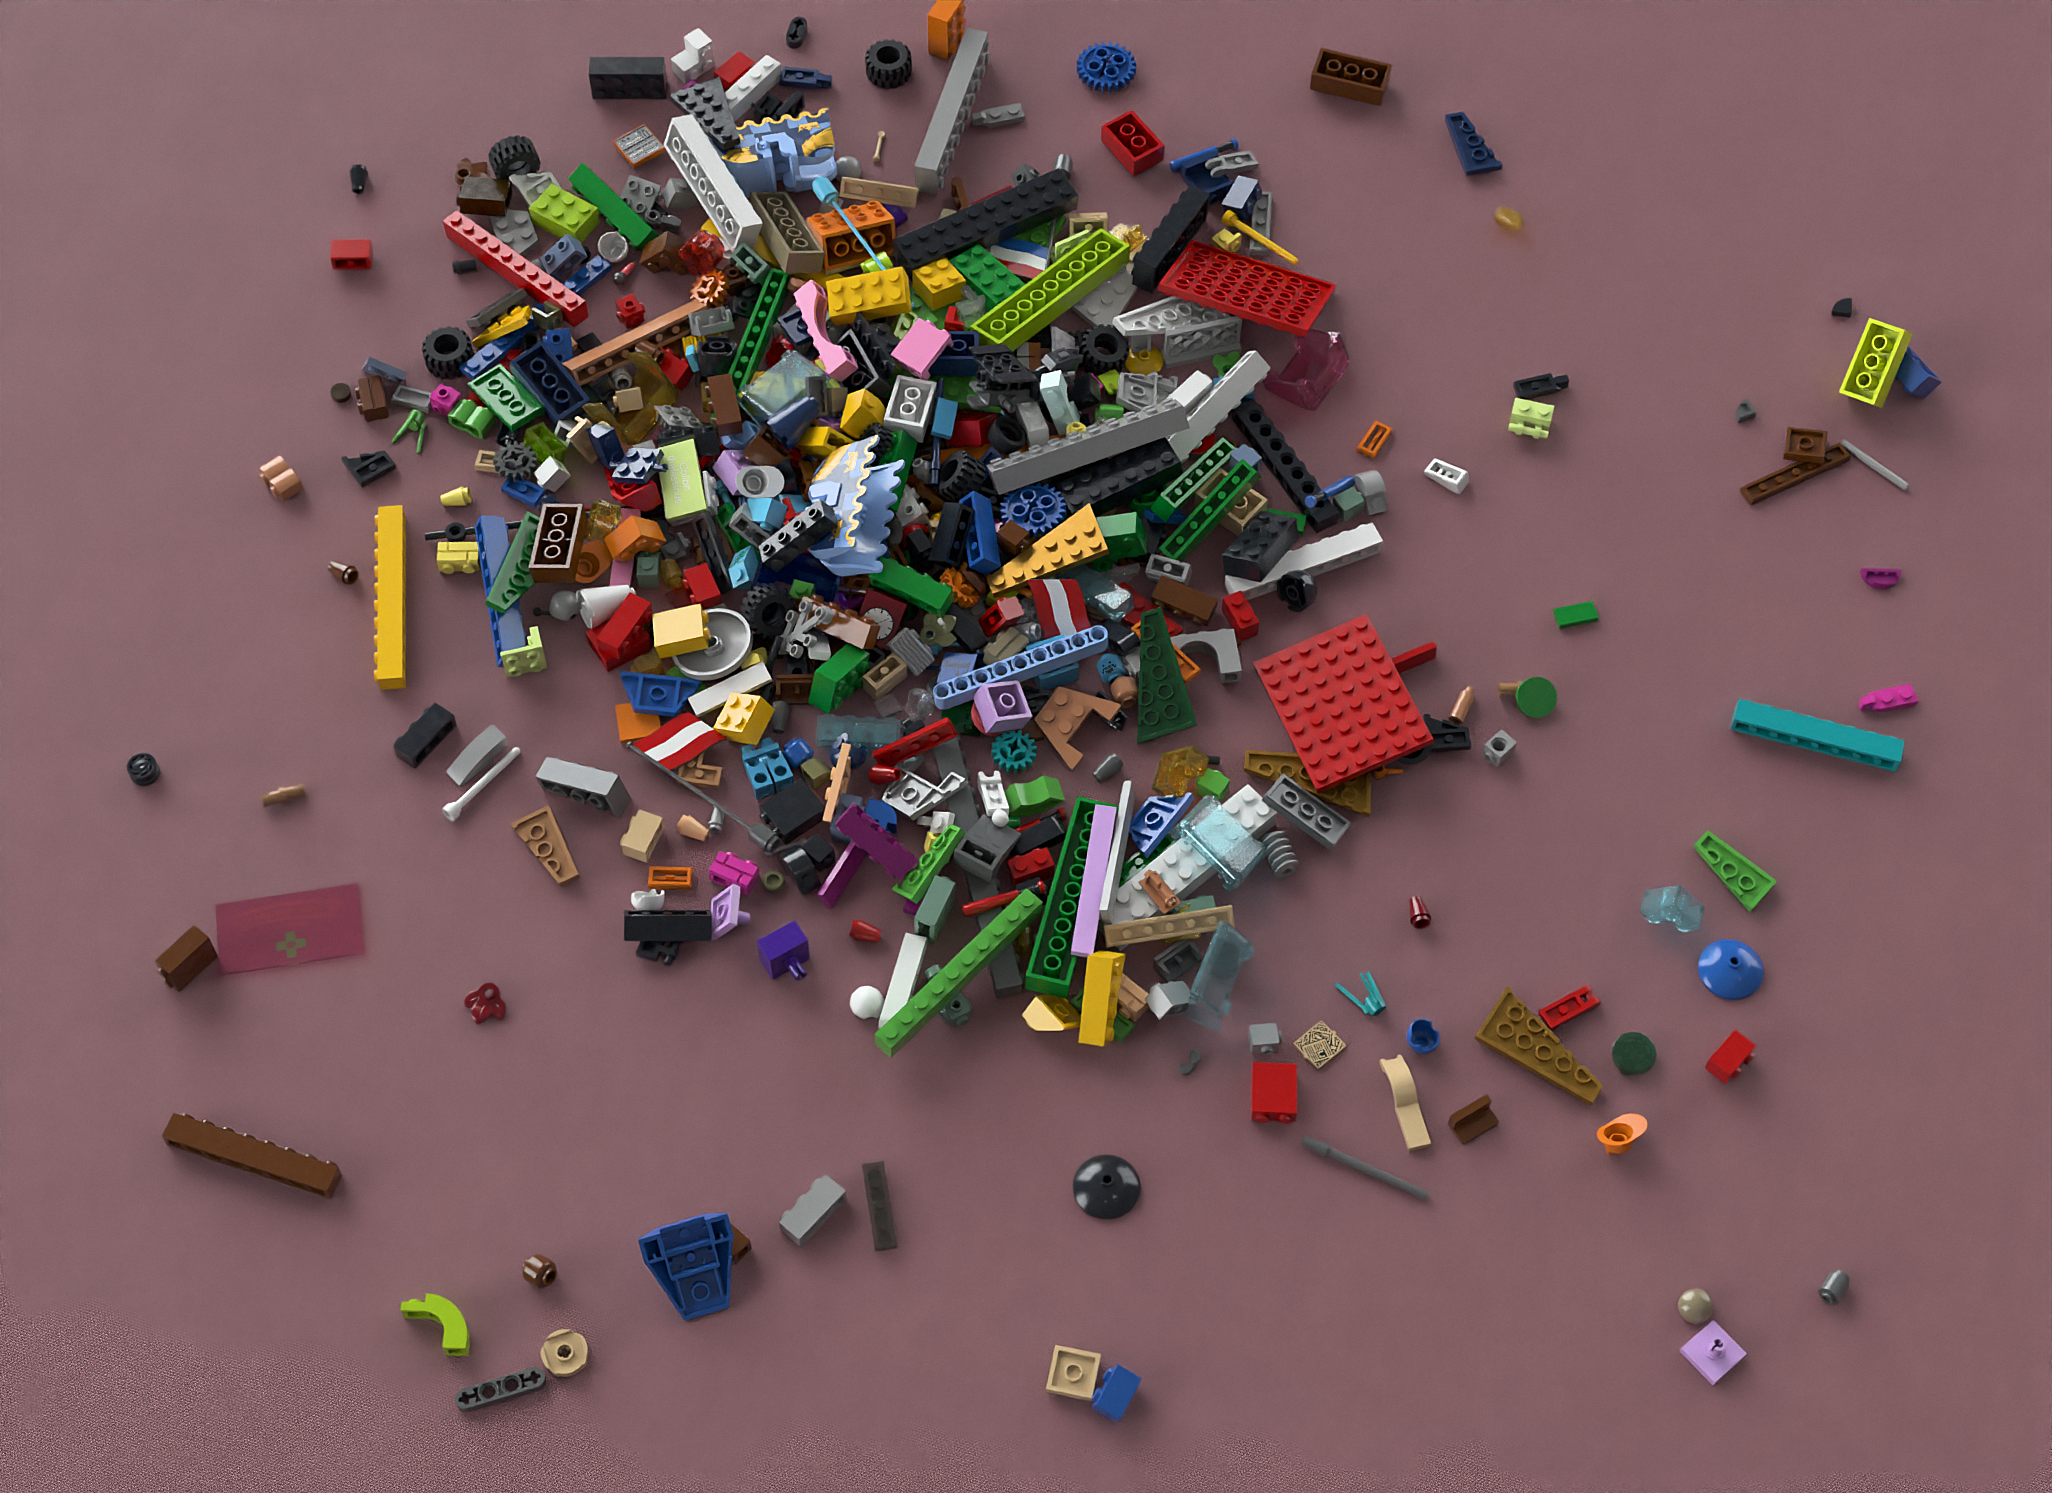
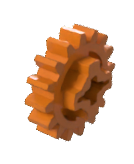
(710, 288)
(963, 590)

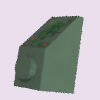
(648, 569)

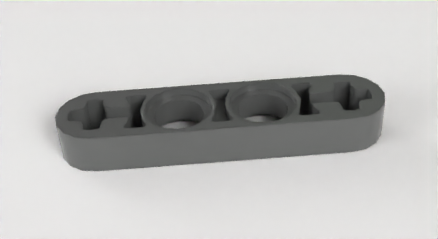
(499, 1385)

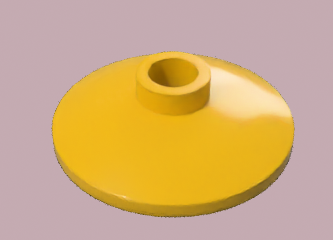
(1138, 365)

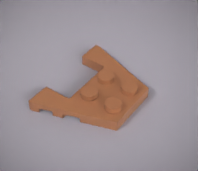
(1065, 715)

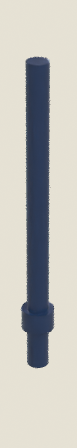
(936, 466)

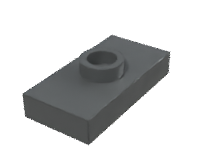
(817, 388)

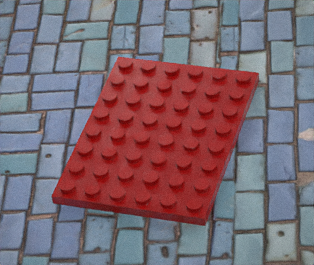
(1247, 288)
(1343, 703)

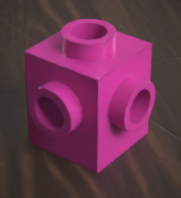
(444, 399)

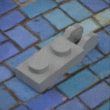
(1231, 163)

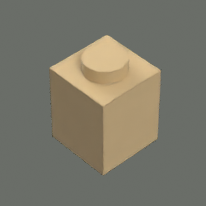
(628, 399)

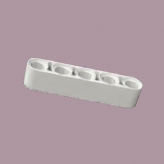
(904, 975)

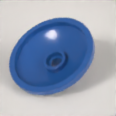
(1723, 977)

